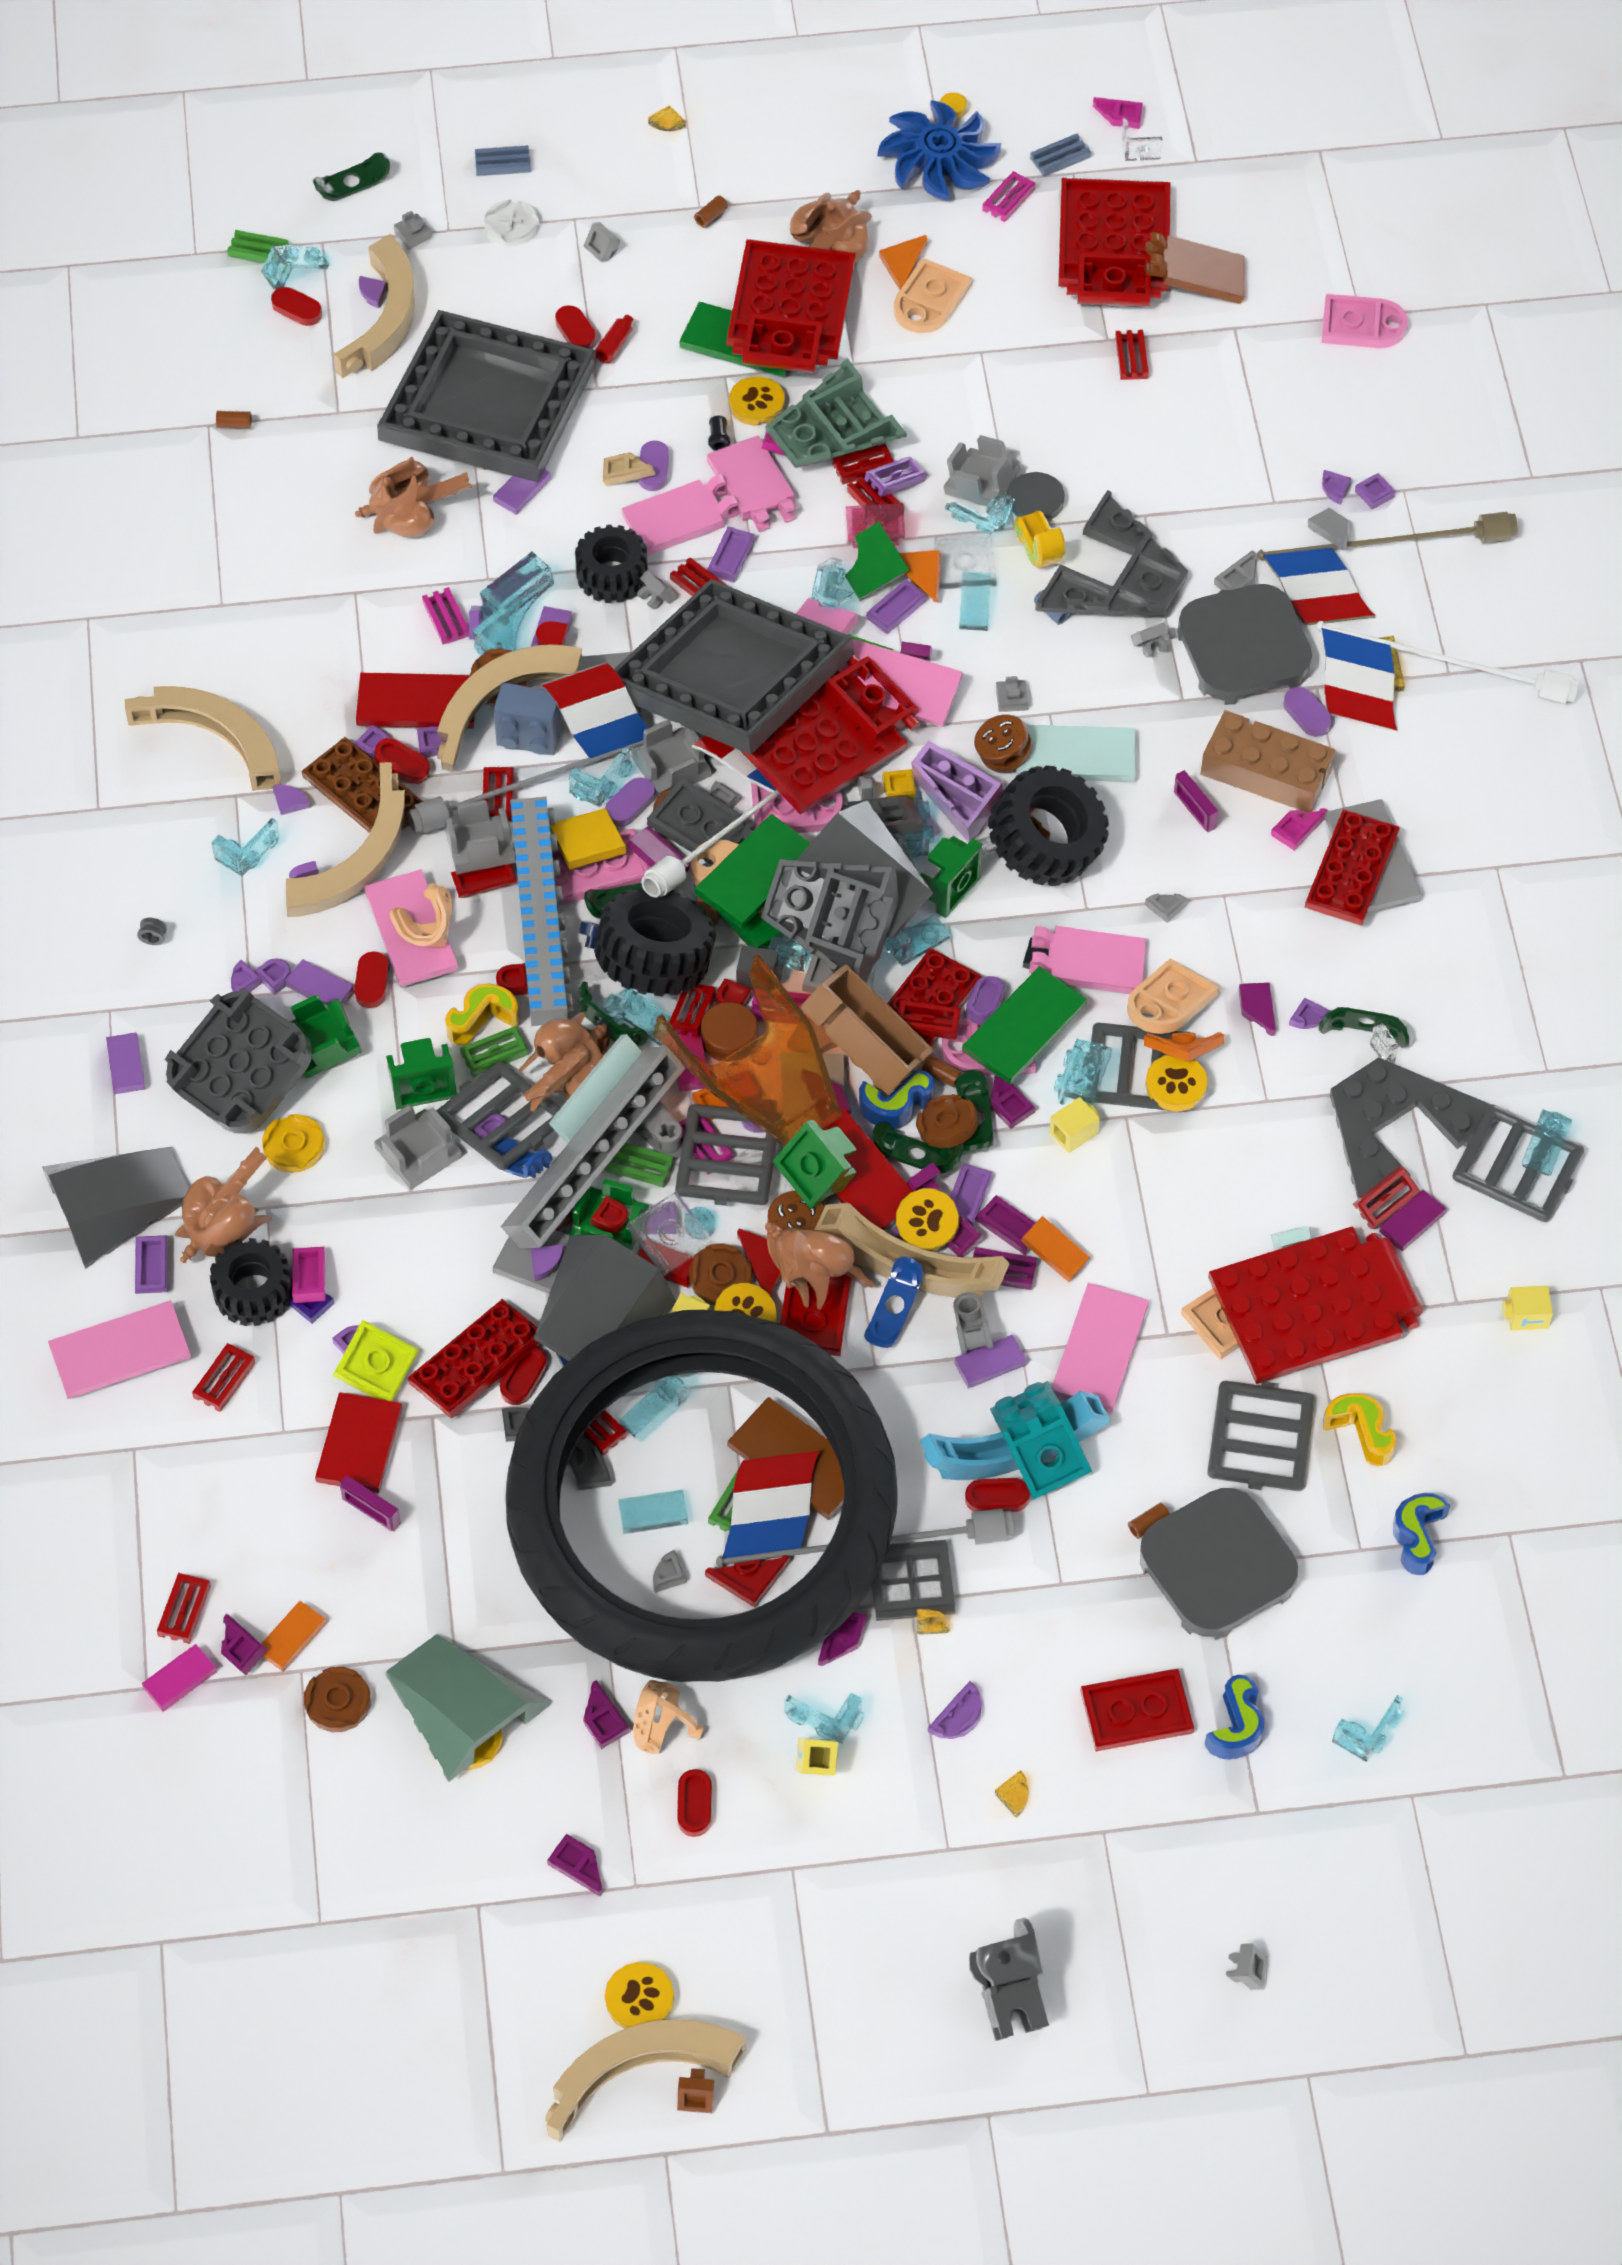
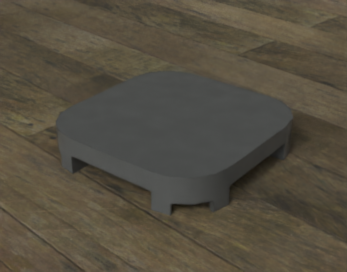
(1244, 642)
(239, 1062)
(1218, 1562)

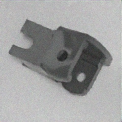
(1010, 1980)

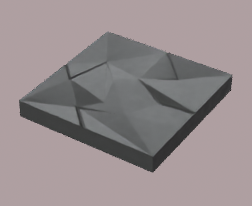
(487, 395)
(732, 666)

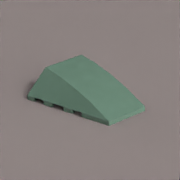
(832, 421)
(458, 1700)

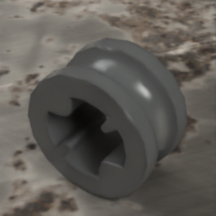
(152, 931)

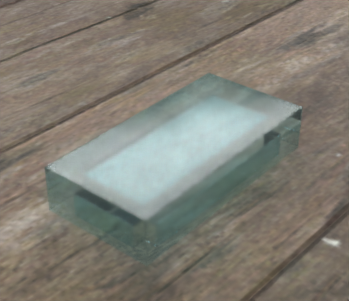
(975, 601)
(653, 1511)

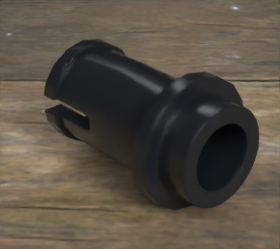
(718, 433)

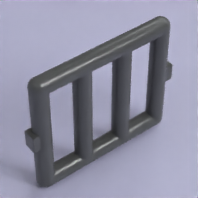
(1128, 1035)
(484, 1146)
(688, 1163)
(1488, 1187)
(1220, 1443)

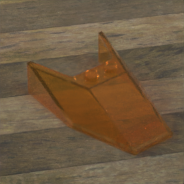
(775, 1078)

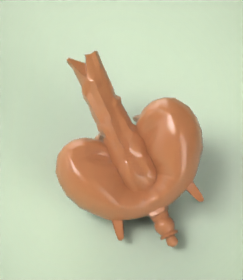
(832, 224)
(403, 495)
(571, 1051)
(217, 1214)
(812, 1258)

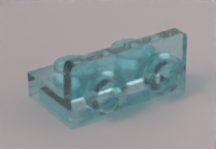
(827, 580)
(1083, 1071)

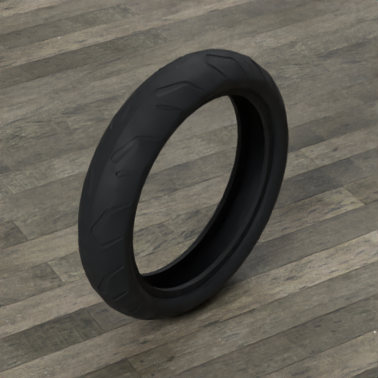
(715, 1646)

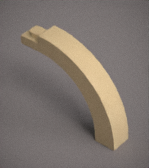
(396, 319)
(515, 667)
(216, 715)
(347, 879)
(879, 1250)
(636, 2046)

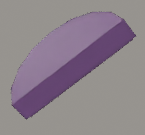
(959, 1715)

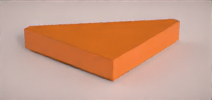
(902, 258)
(924, 571)
(1184, 1045)

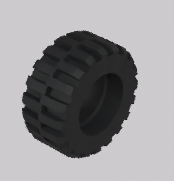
(1026, 847)
(654, 942)

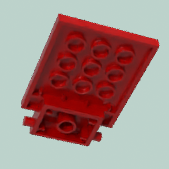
(1106, 236)
(790, 305)
(835, 736)
(1315, 1301)

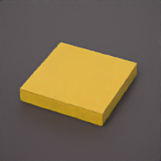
(588, 838)

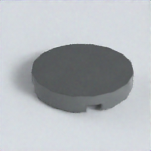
(1037, 492)

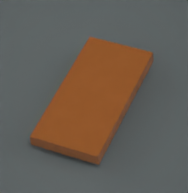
(352, 783)
(779, 1432)

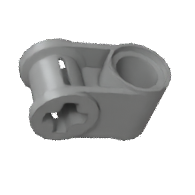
(661, 1131)
(971, 1322)

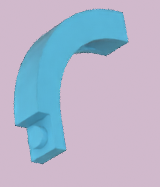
(990, 1454)

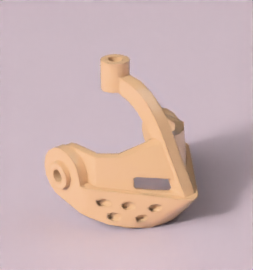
(436, 931)
(650, 1734)

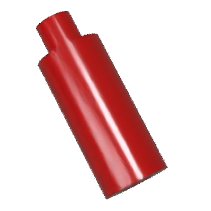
(614, 339)

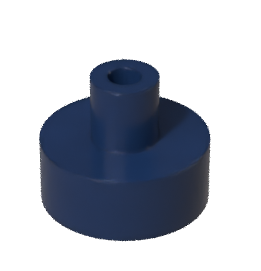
(589, 929)

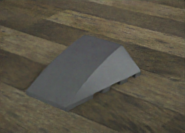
(863, 839)
(834, 910)
(115, 1196)
(597, 1292)

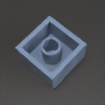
(527, 719)

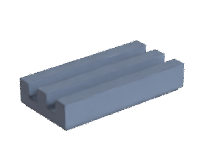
(1057, 152)
(502, 157)

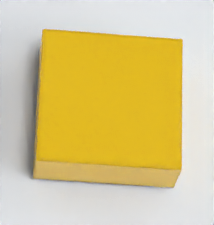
(899, 783)

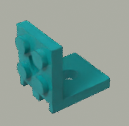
(1038, 1423)

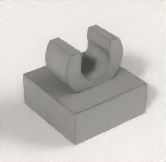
(412, 230)
(601, 242)
(657, 588)
(1149, 636)
(1011, 695)
(1250, 1966)

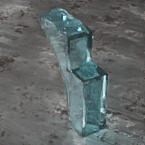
(508, 601)

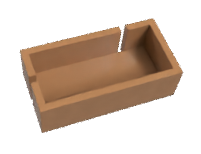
(1267, 761)
(866, 1029)

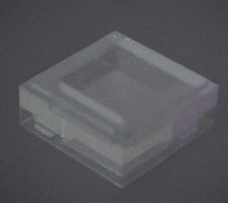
(1384, 1043)

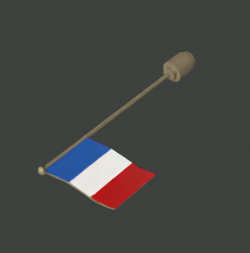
(1323, 586)

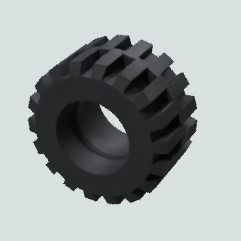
(607, 546)
(248, 1260)

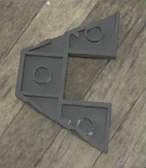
(1144, 585)
(1382, 1095)

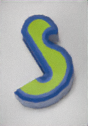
(898, 1107)
(1411, 1531)
(1245, 1718)

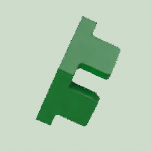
(958, 873)
(328, 1033)
(422, 1075)
(816, 1162)
(591, 1200)

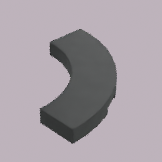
(585, 1461)

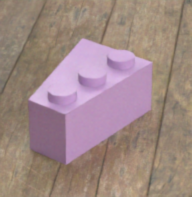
(956, 788)

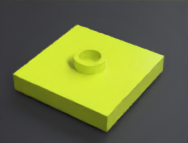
(375, 1362)

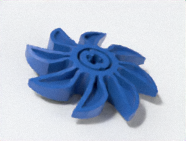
(939, 150)

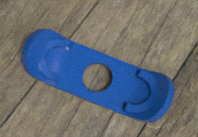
(533, 1161)
(903, 1282)

